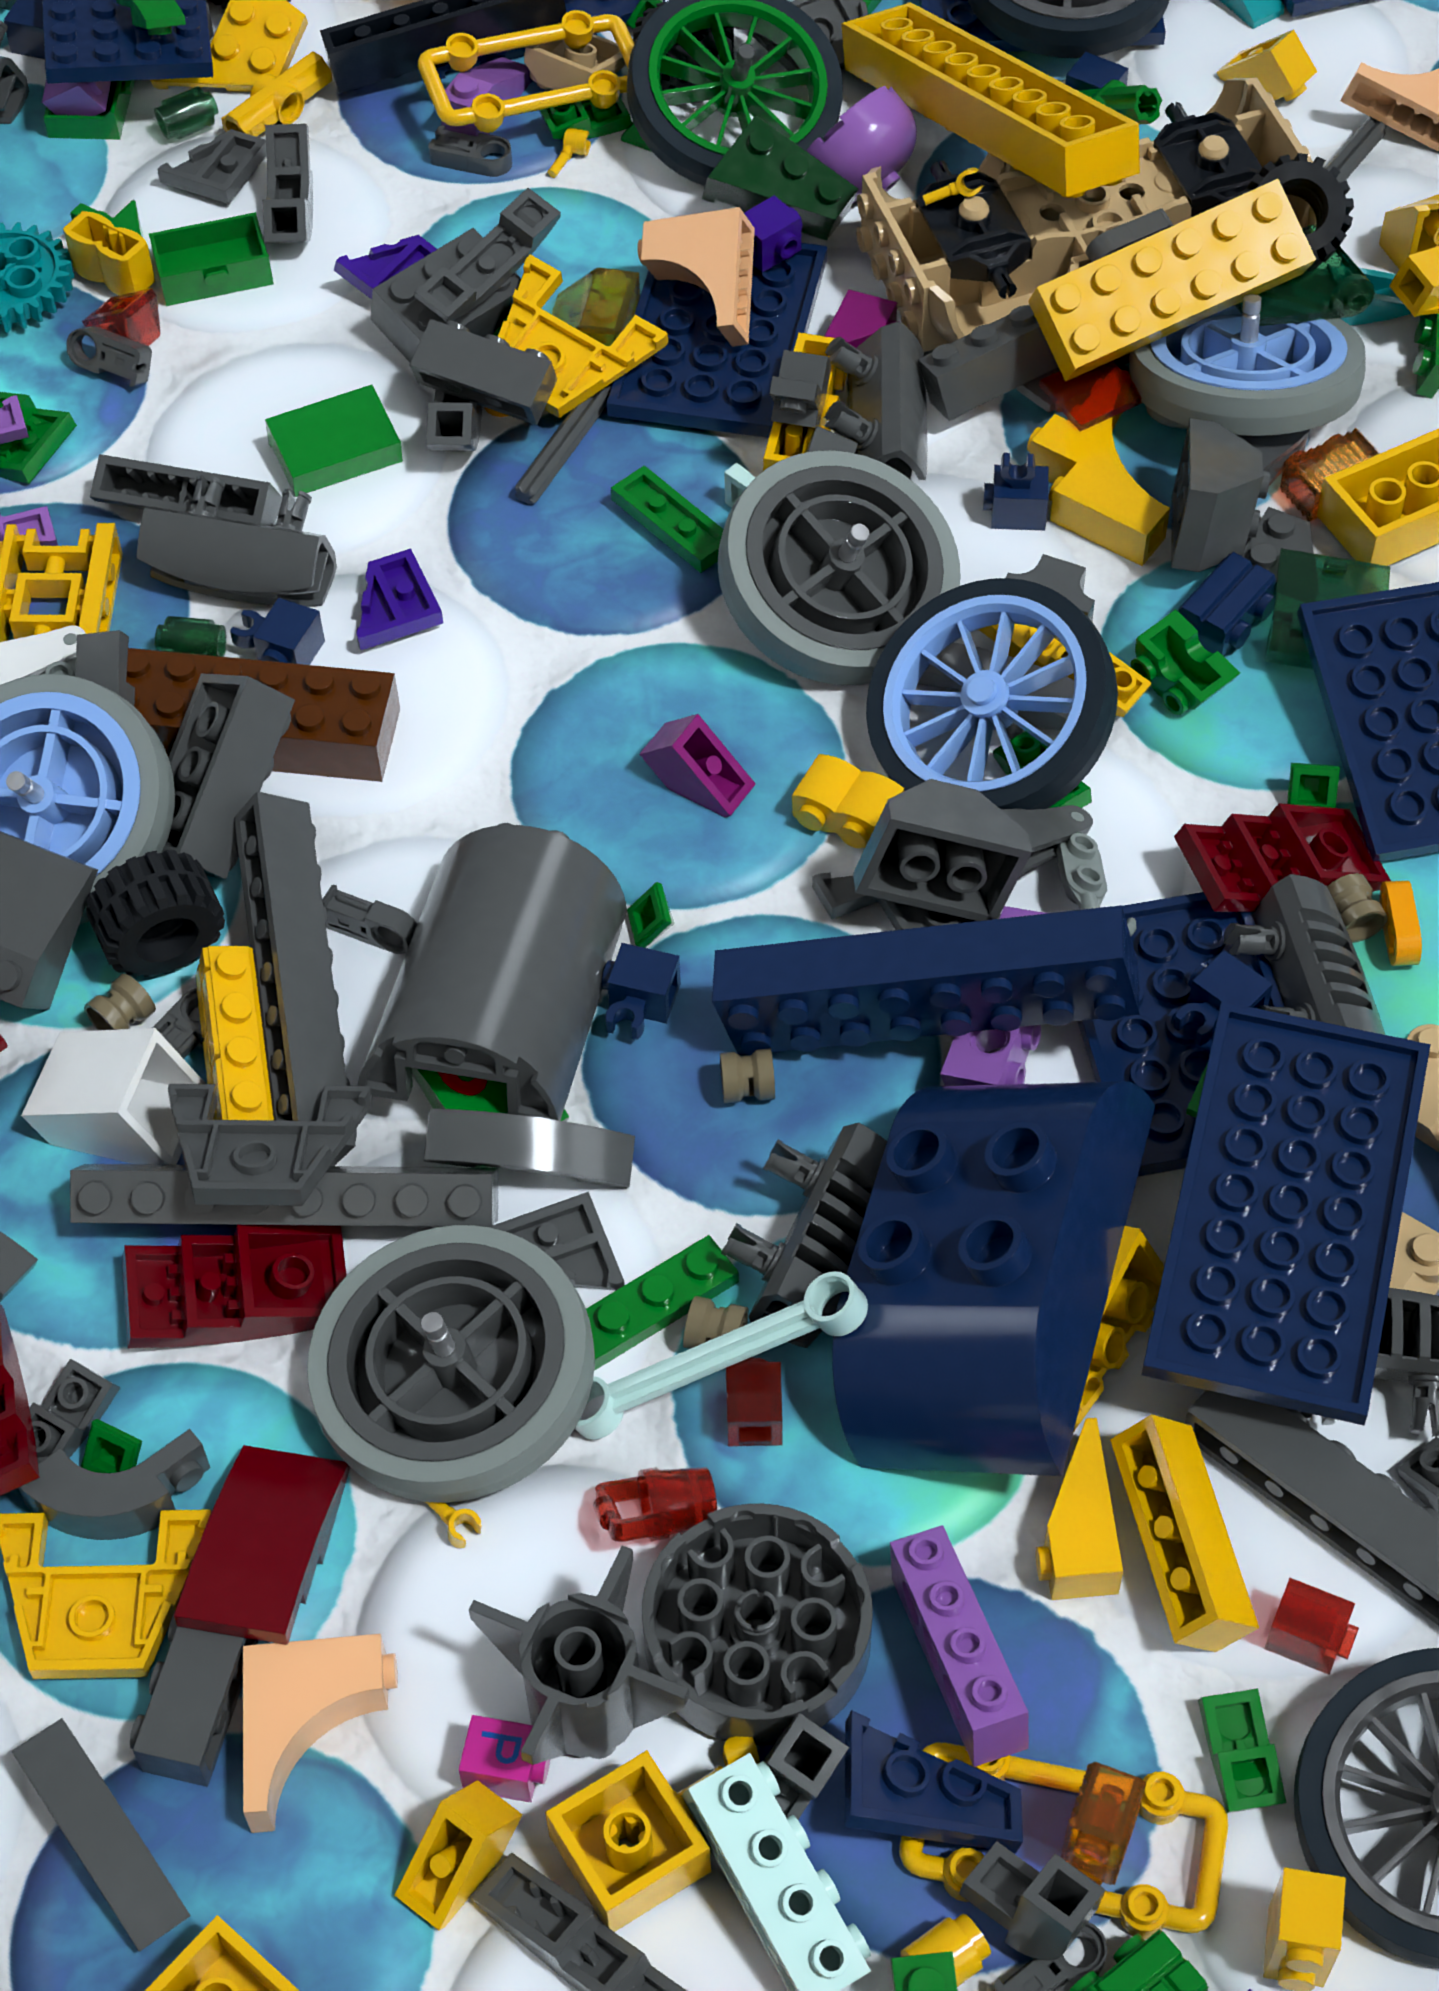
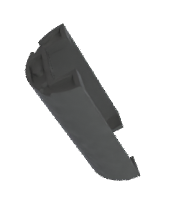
(502, 969)

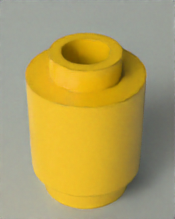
(954, 1935)

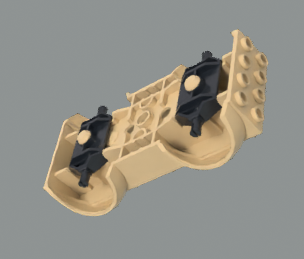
(988, 252)

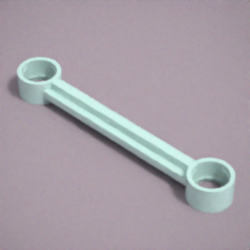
(727, 1351)

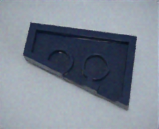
(917, 1795)

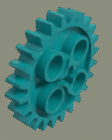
(32, 274)

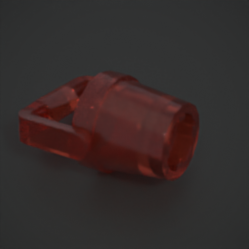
(668, 1503)

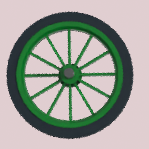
(730, 84)

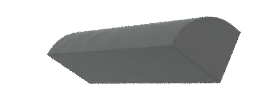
(172, 488)

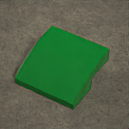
(46, 431)

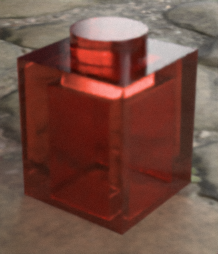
(754, 1403)
(1312, 1627)

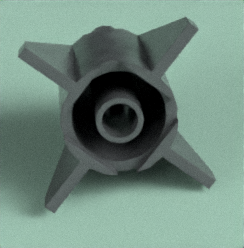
(581, 1670)

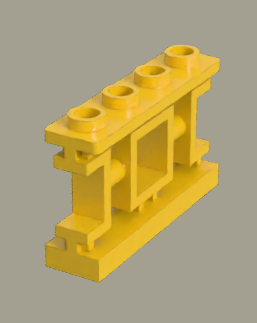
(86, 606)

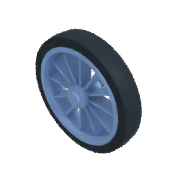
(994, 696)

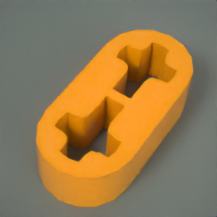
(1402, 926)

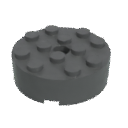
(768, 1567)

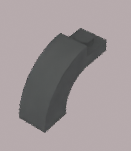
(289, 185)
(453, 423)
(119, 1502)

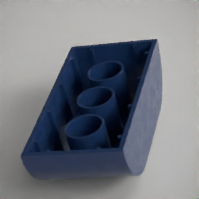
(987, 1274)

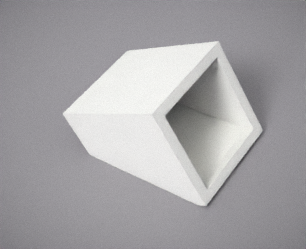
(111, 1095)

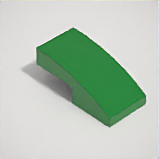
(1241, 1751)

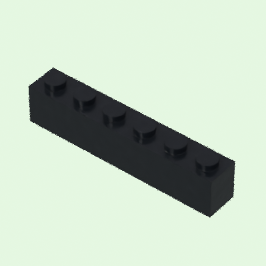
(393, 40)

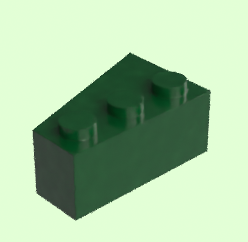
(771, 164)

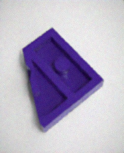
(382, 263)
(396, 601)

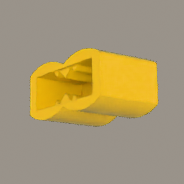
(108, 253)
(842, 799)

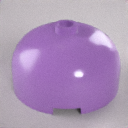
(869, 135)

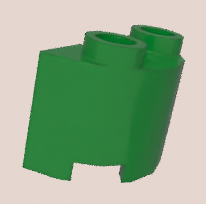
(1180, 665)

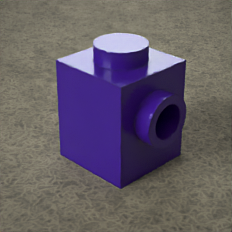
(776, 232)

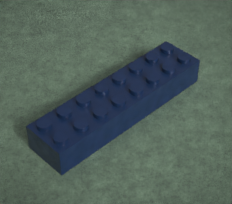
(928, 981)

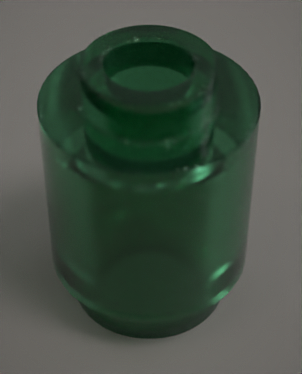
(186, 113)
(191, 636)

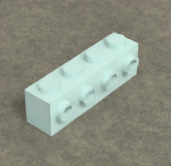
(775, 1880)

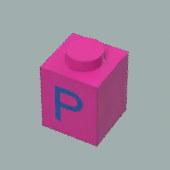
(496, 1761)

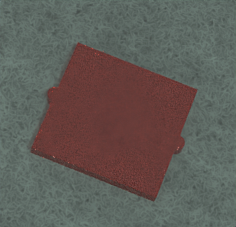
(1092, 395)

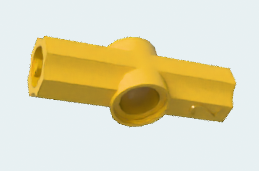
(279, 97)

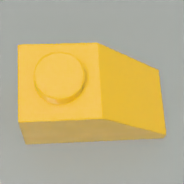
(1277, 63)
(457, 1852)

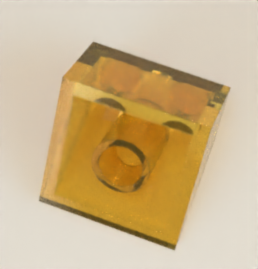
(600, 303)

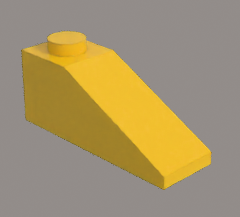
(1081, 1535)

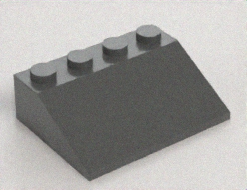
(38, 919)

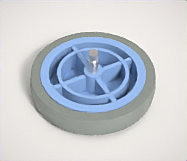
(1252, 374)
(82, 772)

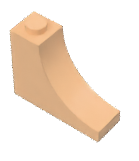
(1398, 101)
(709, 252)
(296, 1698)

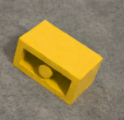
(1304, 1929)

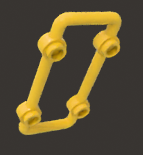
(488, 109)
(1142, 1907)

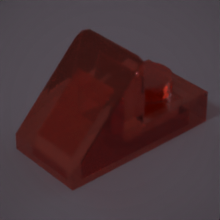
(129, 315)

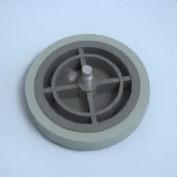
(832, 561)
(451, 1363)

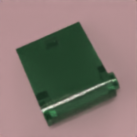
(1324, 293)
(1308, 579)

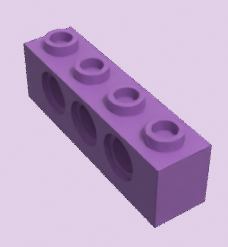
(969, 1057)
(959, 1646)

